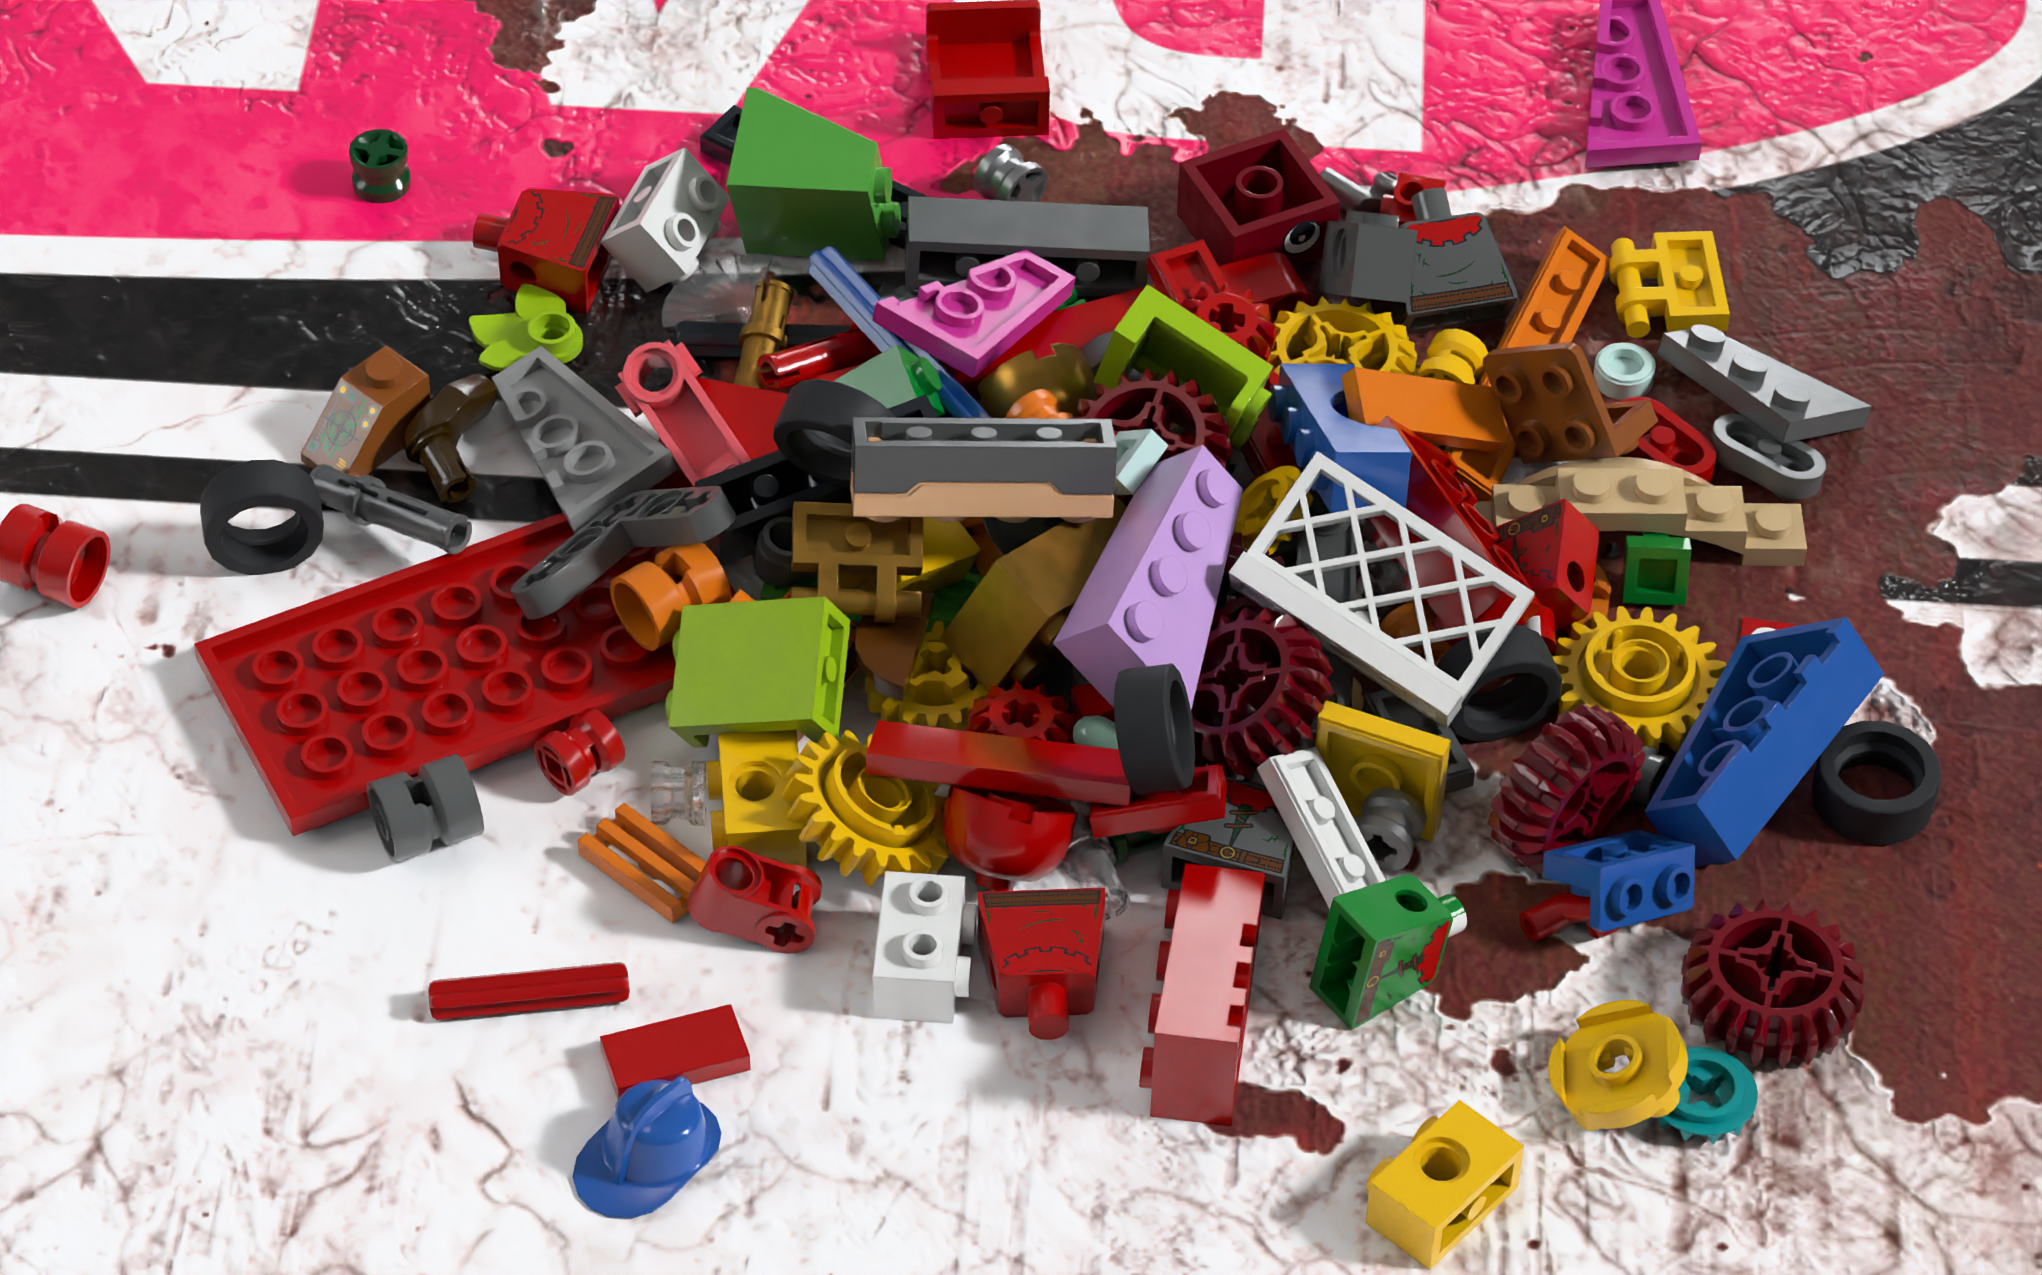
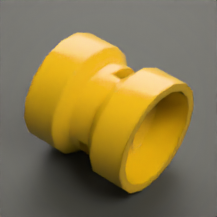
(1446, 357)

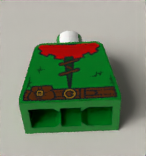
(1382, 946)

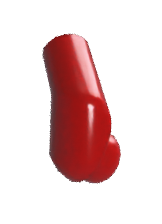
(1557, 914)

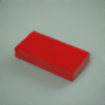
(689, 1046)

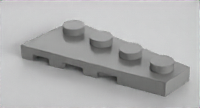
(579, 437)

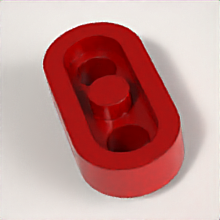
(1675, 443)

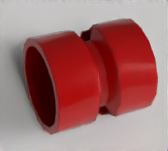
(58, 556)

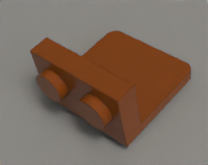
(1558, 406)

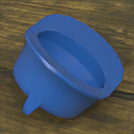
(646, 1149)

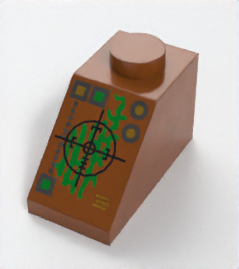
(367, 414)

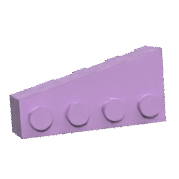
(1157, 576)

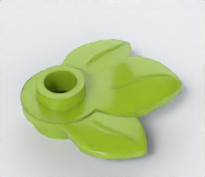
(537, 321)

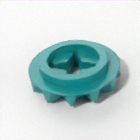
(1733, 1097)

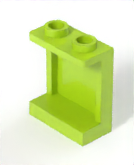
(1168, 338)
(758, 668)

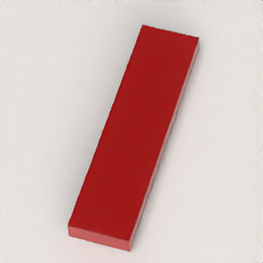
(997, 763)

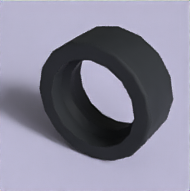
(817, 427)
(255, 485)
(1515, 704)
(1154, 729)
(1870, 819)

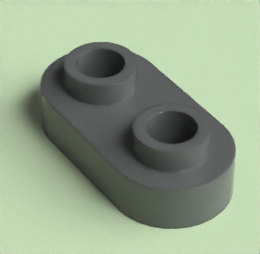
(1786, 469)

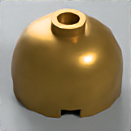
(1063, 374)

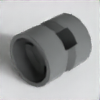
(425, 808)

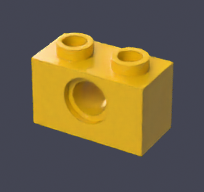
(751, 786)
(1432, 1216)

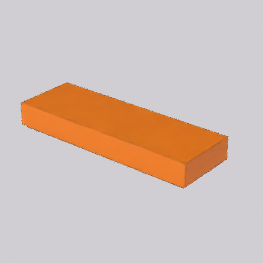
(1430, 407)

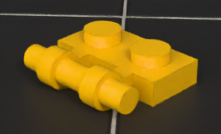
(1687, 279)

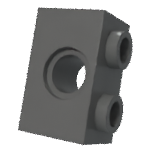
(1368, 257)

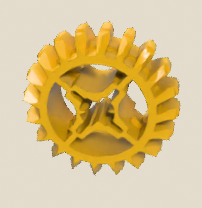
(1342, 336)

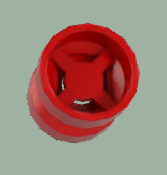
(579, 751)

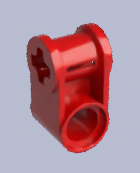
(754, 897)

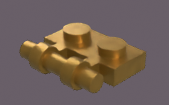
(834, 542)

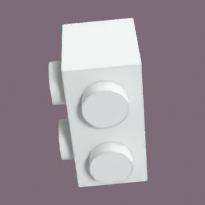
(666, 221)
(920, 947)

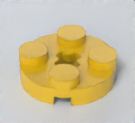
(1633, 1094)

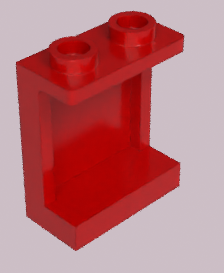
(986, 69)

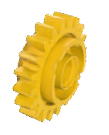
(1639, 672)
(864, 818)

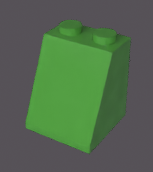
(808, 184)

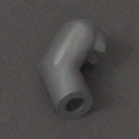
(1358, 197)

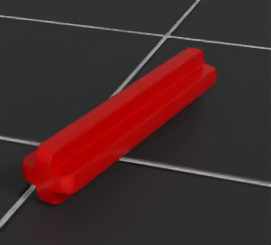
(528, 990)

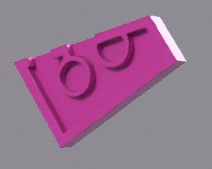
(981, 315)

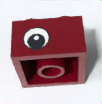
(1256, 201)

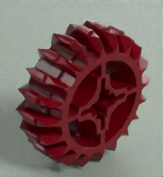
(1154, 407)
(1260, 705)
(1566, 785)
(1813, 991)

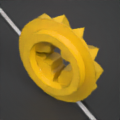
(1261, 502)

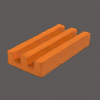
(656, 856)

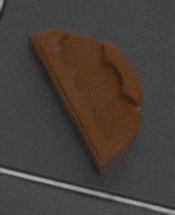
(891, 649)

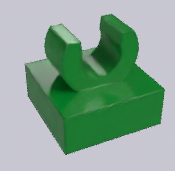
(1656, 569)

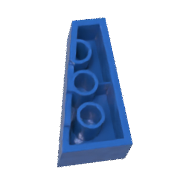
(1761, 734)

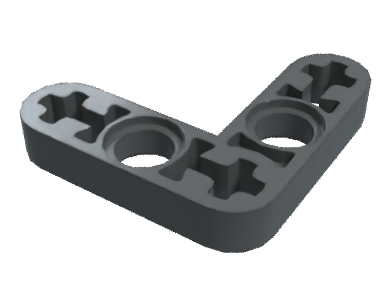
(633, 521)

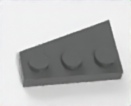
(1761, 388)

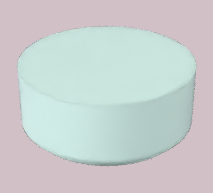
(1624, 371)

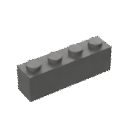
(1095, 243)

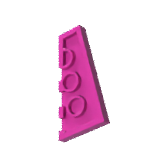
(1638, 90)

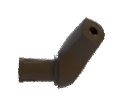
(438, 427)

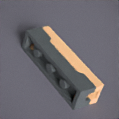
(982, 468)

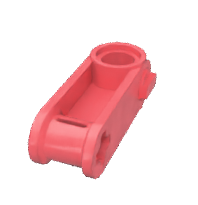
(681, 411)

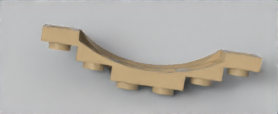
(1658, 499)

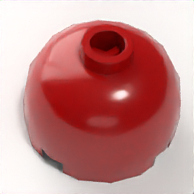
(1006, 834)

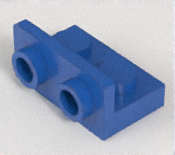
(1626, 876)

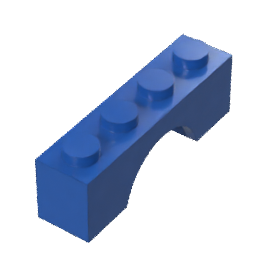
(1315, 417)

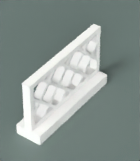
(1349, 635)

